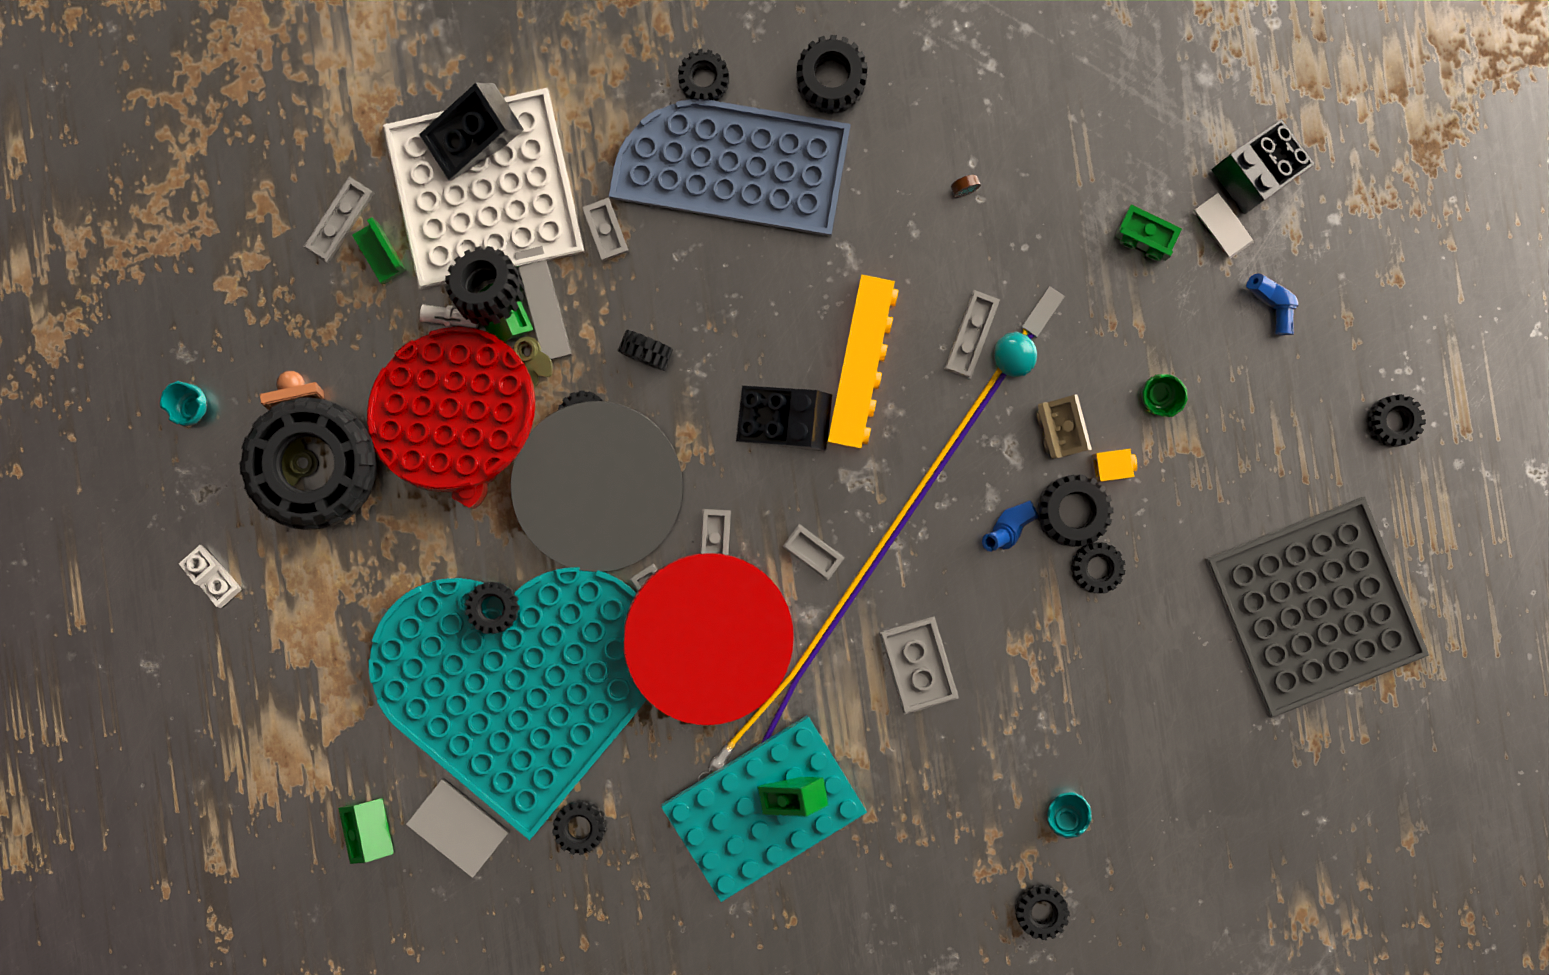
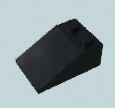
(471, 130)

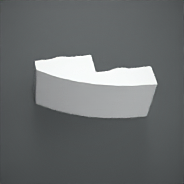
(1224, 225)
(210, 576)

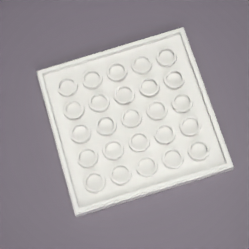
(504, 202)

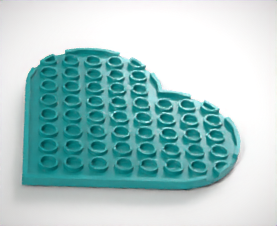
(516, 707)

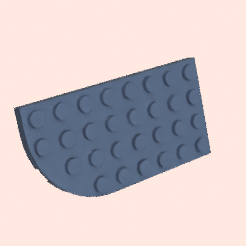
(735, 164)

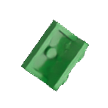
(1148, 233)

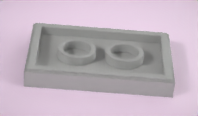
(919, 665)
(457, 828)

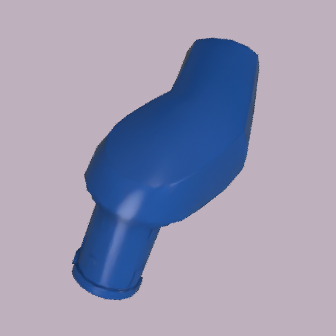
(1277, 297)
(1010, 526)

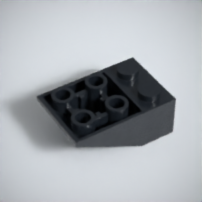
(1262, 166)
(784, 417)

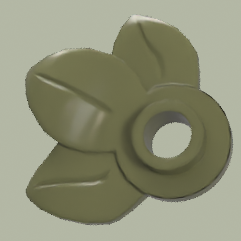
(537, 362)
(290, 462)

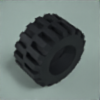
(836, 51)
(473, 270)
(1099, 510)

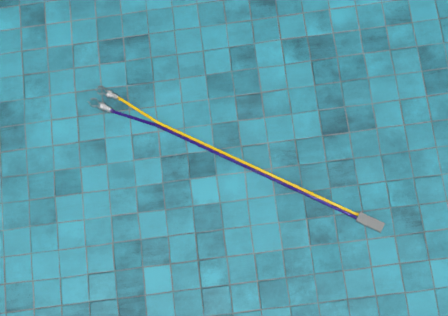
(1033, 325)

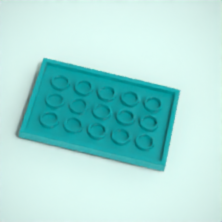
(724, 818)

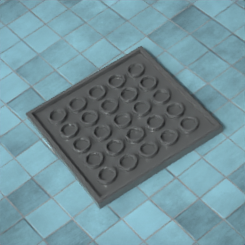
(1317, 607)

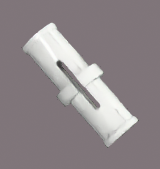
(444, 315)

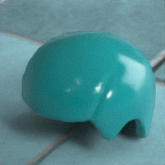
(1015, 354)
(183, 403)
(1069, 815)

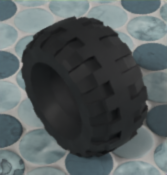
(352, 473)

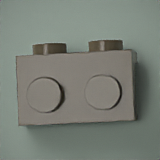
(1063, 427)

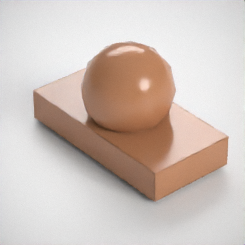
(290, 386)

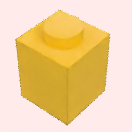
(1114, 465)

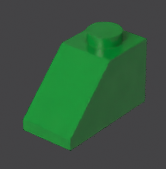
(793, 796)

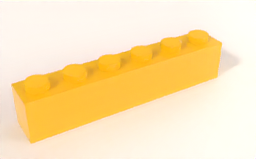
(861, 362)

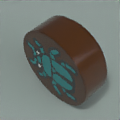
(965, 185)

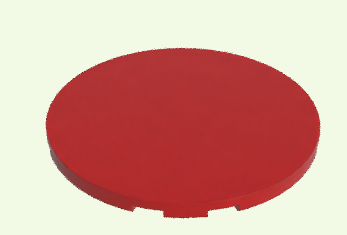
(451, 409)
(708, 638)

